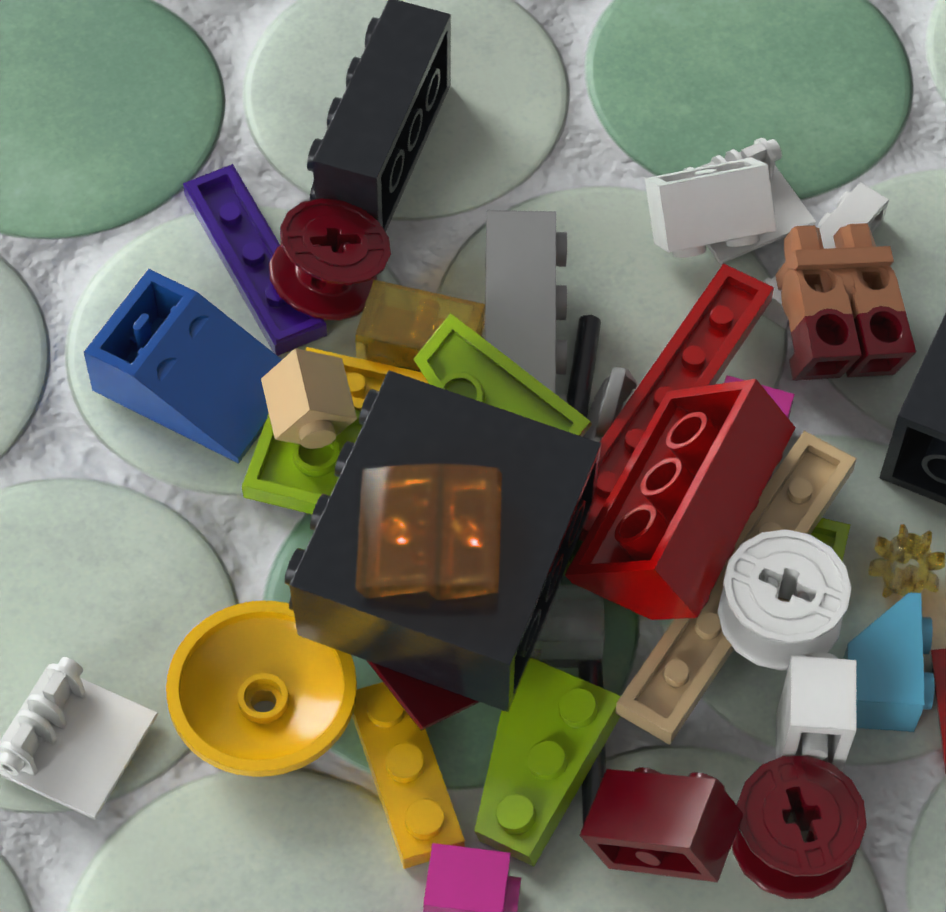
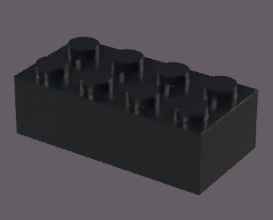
(385, 110)

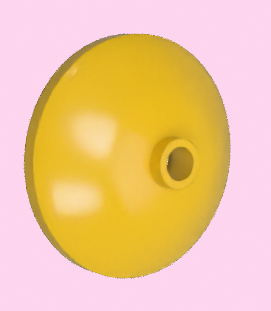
(254, 657)

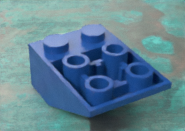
(183, 366)

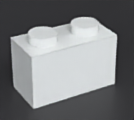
(711, 206)
(817, 708)

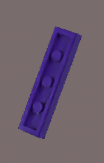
(246, 248)

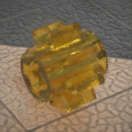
(901, 550)

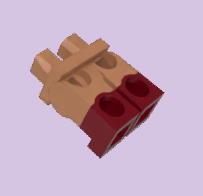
(843, 305)

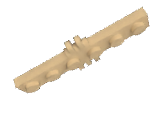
(696, 648)

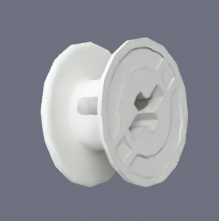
(790, 568)

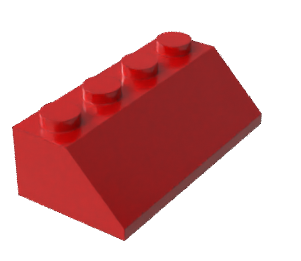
(683, 500)

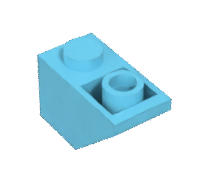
(891, 668)

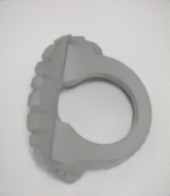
(609, 402)

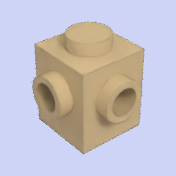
(308, 398)

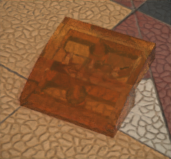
(429, 531)

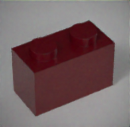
(662, 823)

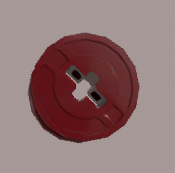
(328, 258)
(820, 802)

